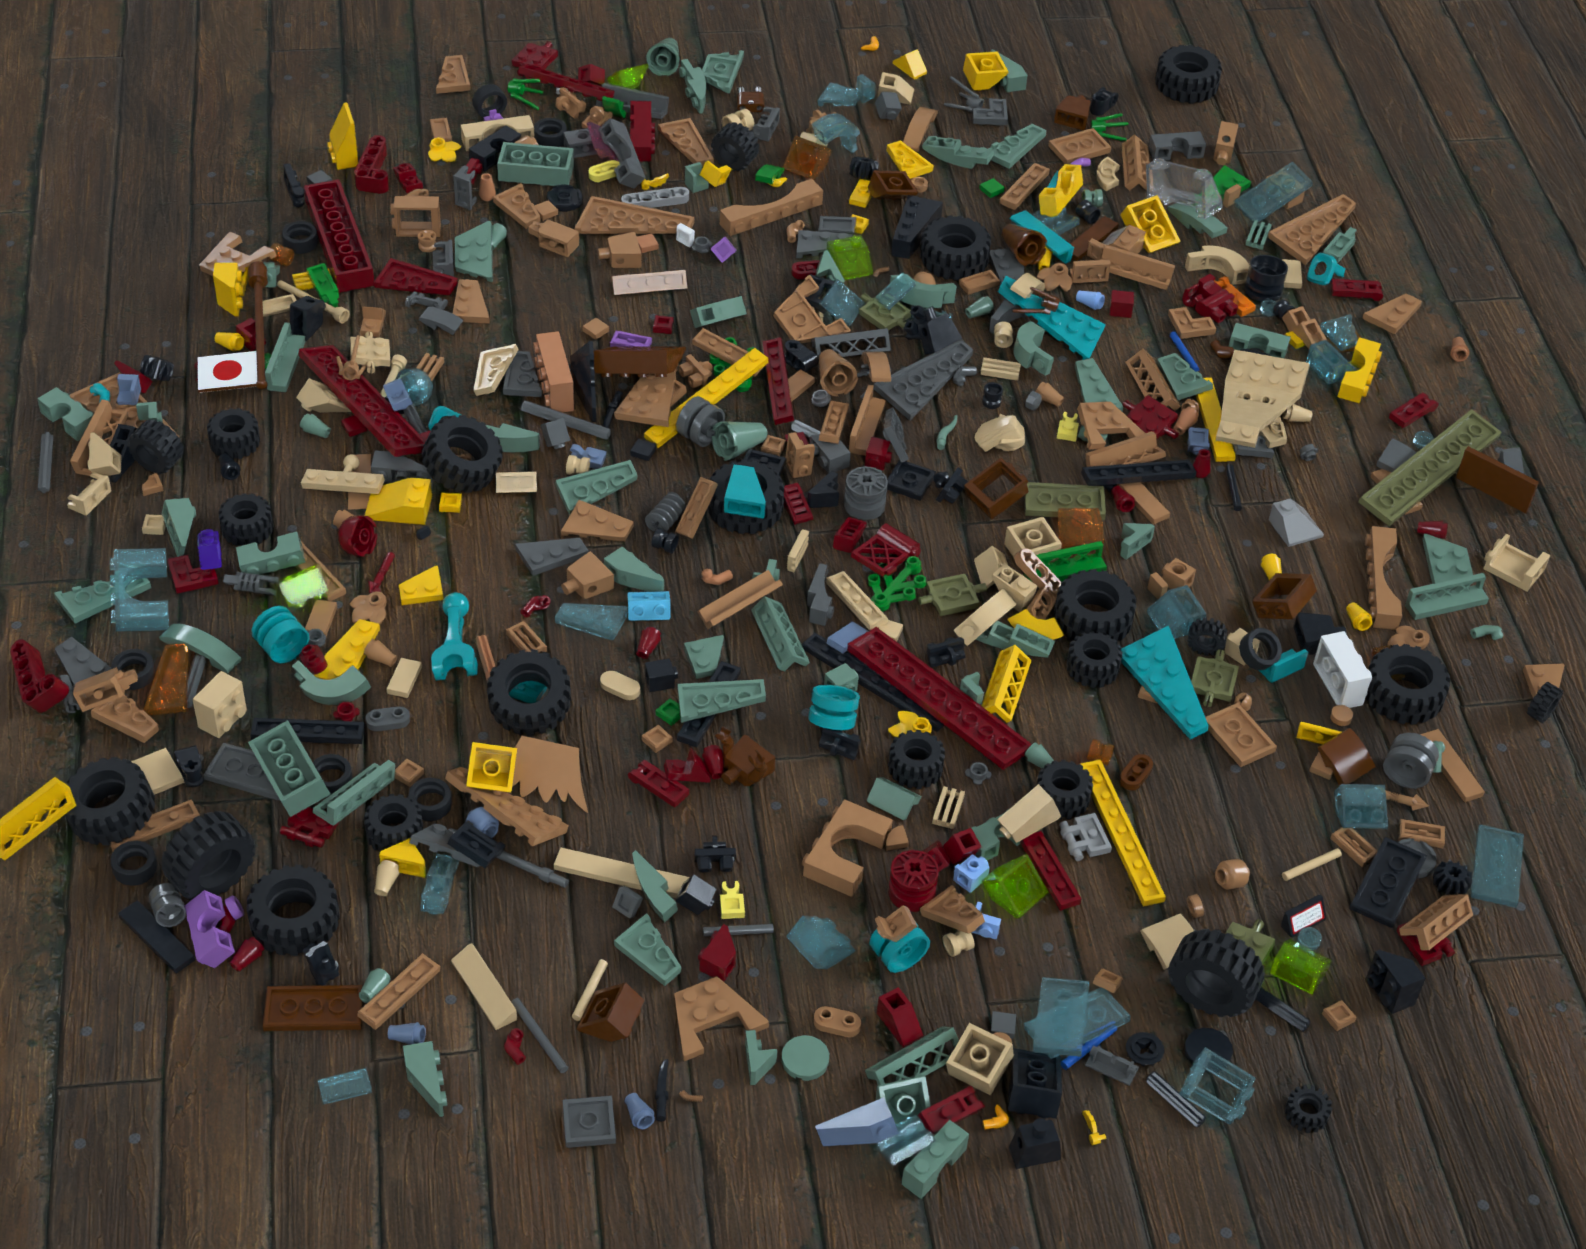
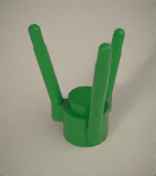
(516, 88)
(1100, 126)

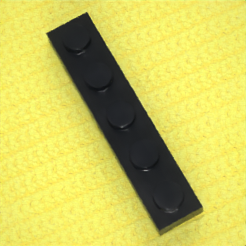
(314, 730)
(694, 730)

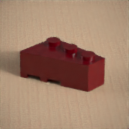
(642, 129)

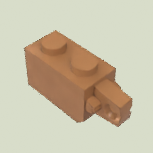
(555, 237)
(103, 688)

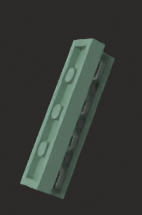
(283, 360)
(1447, 599)
(779, 633)
(355, 792)
(912, 1052)

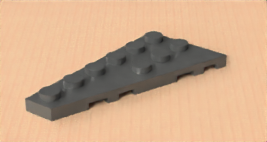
(919, 382)

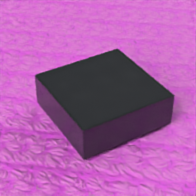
(643, 449)

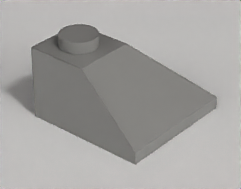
(1293, 523)

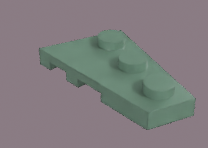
(646, 948)

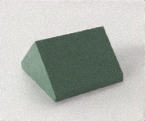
(905, 1097)

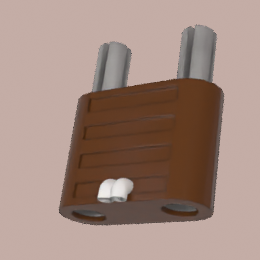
(750, 100)

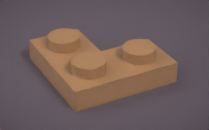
(1188, 327)

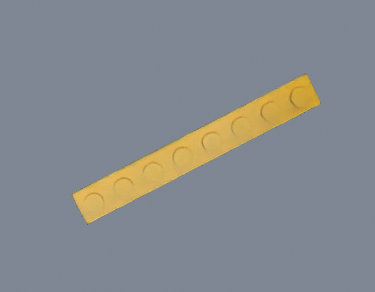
(712, 392)
(1124, 836)

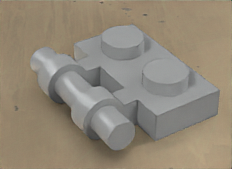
(1091, 833)

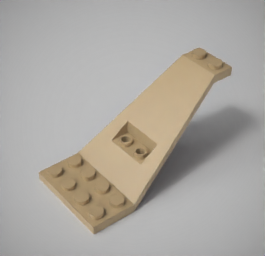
(1260, 380)

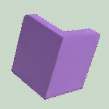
(723, 249)

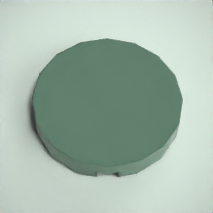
(805, 1057)

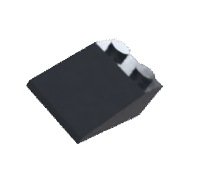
(1035, 1084)

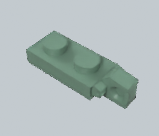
(1341, 244)

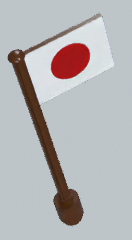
(243, 368)

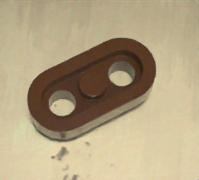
(1132, 775)

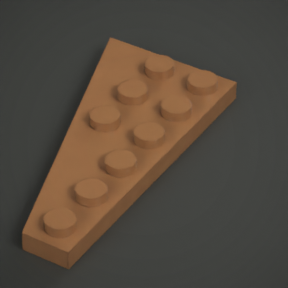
(649, 401)

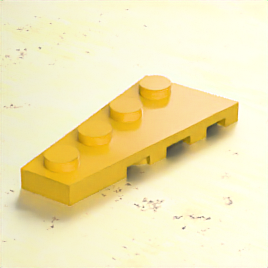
(349, 649)

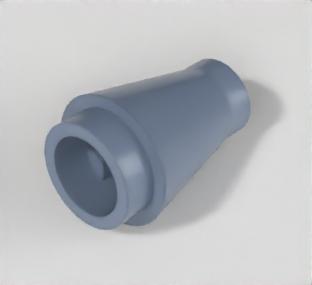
(407, 1033)
(640, 1113)

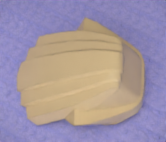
(1001, 433)

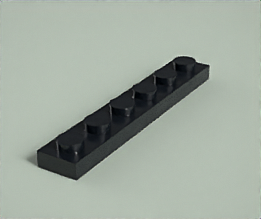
(1138, 472)

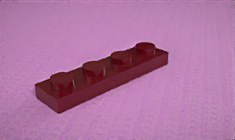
(1051, 871)

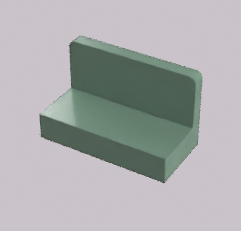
(892, 798)

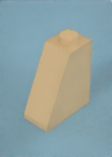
(1029, 815)

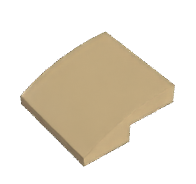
(1166, 937)

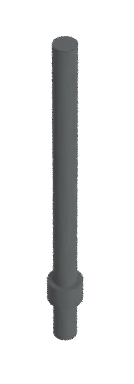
(545, 874)

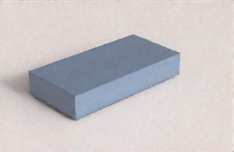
(842, 637)

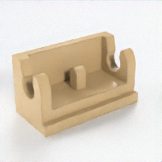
(91, 495)

